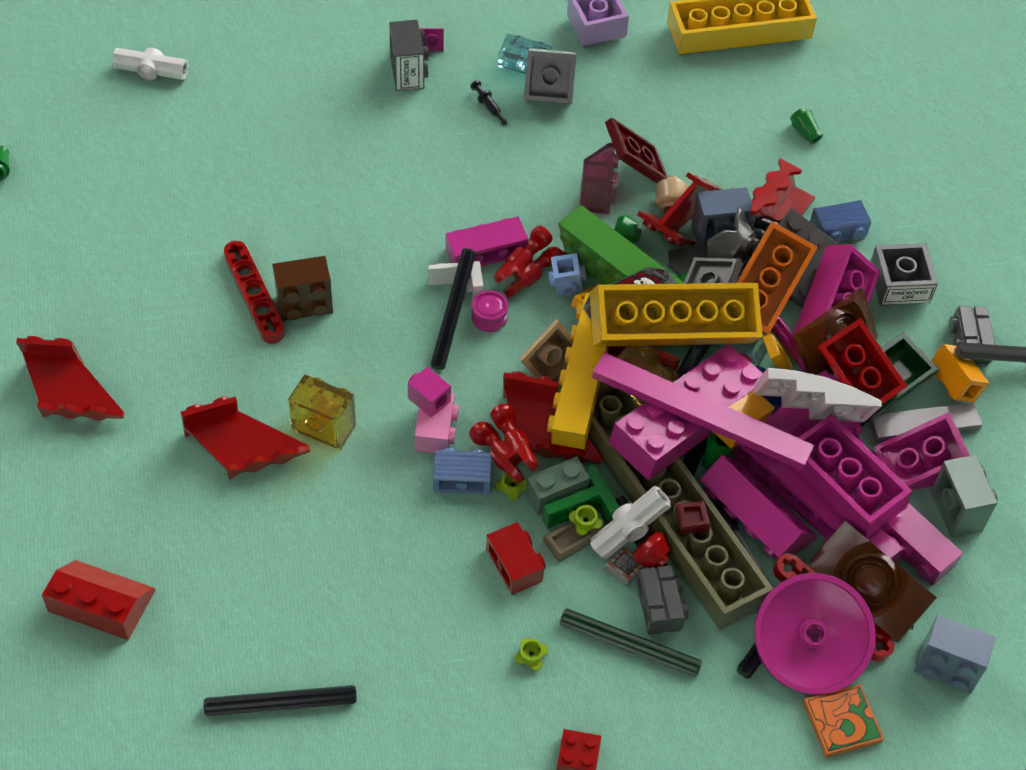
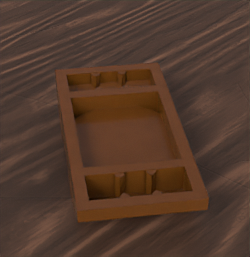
(829, 324)
(888, 590)

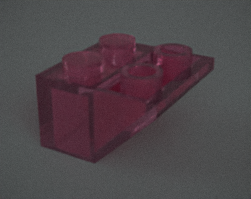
(599, 180)

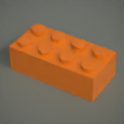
(777, 270)

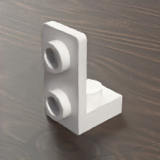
(445, 274)

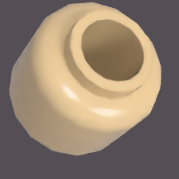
(668, 192)

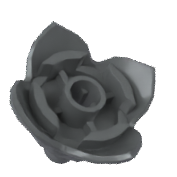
(734, 243)

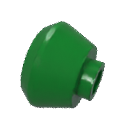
(628, 228)

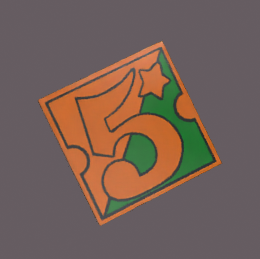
(843, 721)

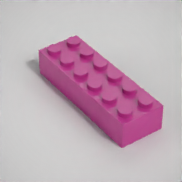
(656, 438)

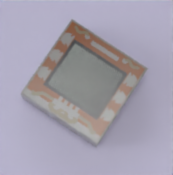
(623, 566)

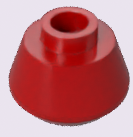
(652, 551)

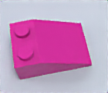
(920, 452)

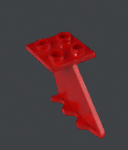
(780, 194)
(679, 213)
(64, 382)
(533, 405)
(237, 439)

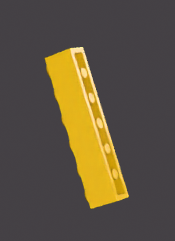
(579, 390)

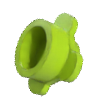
(512, 492)
(585, 512)
(531, 645)

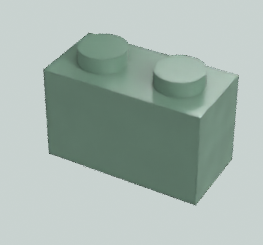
(555, 483)

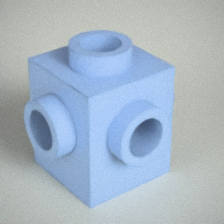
(567, 274)

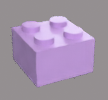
(598, 20)

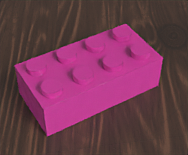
(852, 477)

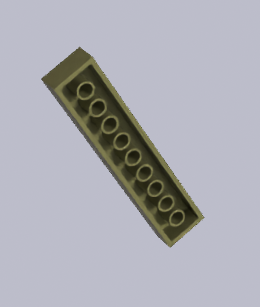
(709, 561)

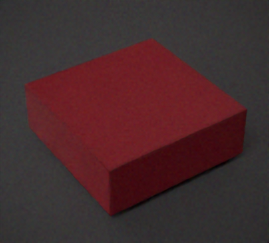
(692, 517)

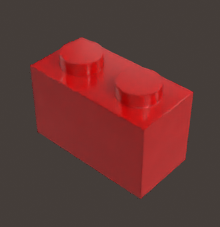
(515, 557)

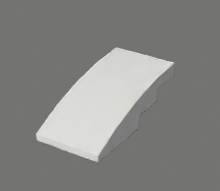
(817, 394)

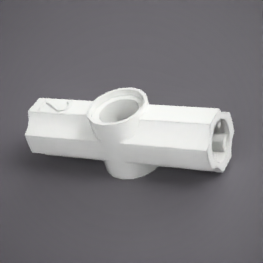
(150, 63)
(630, 522)

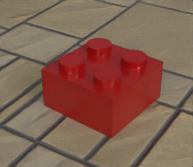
(578, 751)

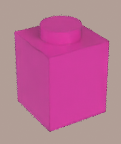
(429, 391)

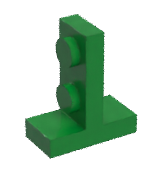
(597, 495)

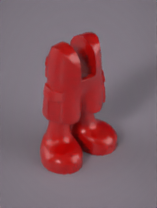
(521, 264)
(513, 449)

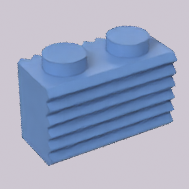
(842, 220)
(462, 471)

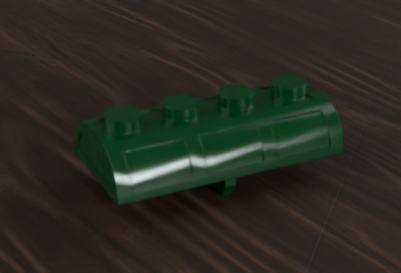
(911, 365)

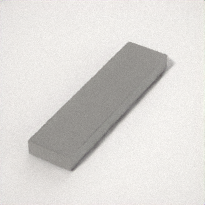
(895, 423)

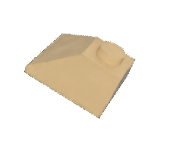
(548, 352)

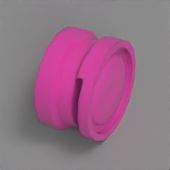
(489, 311)

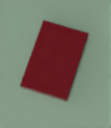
(636, 151)

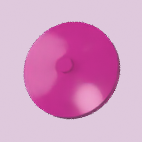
(814, 633)

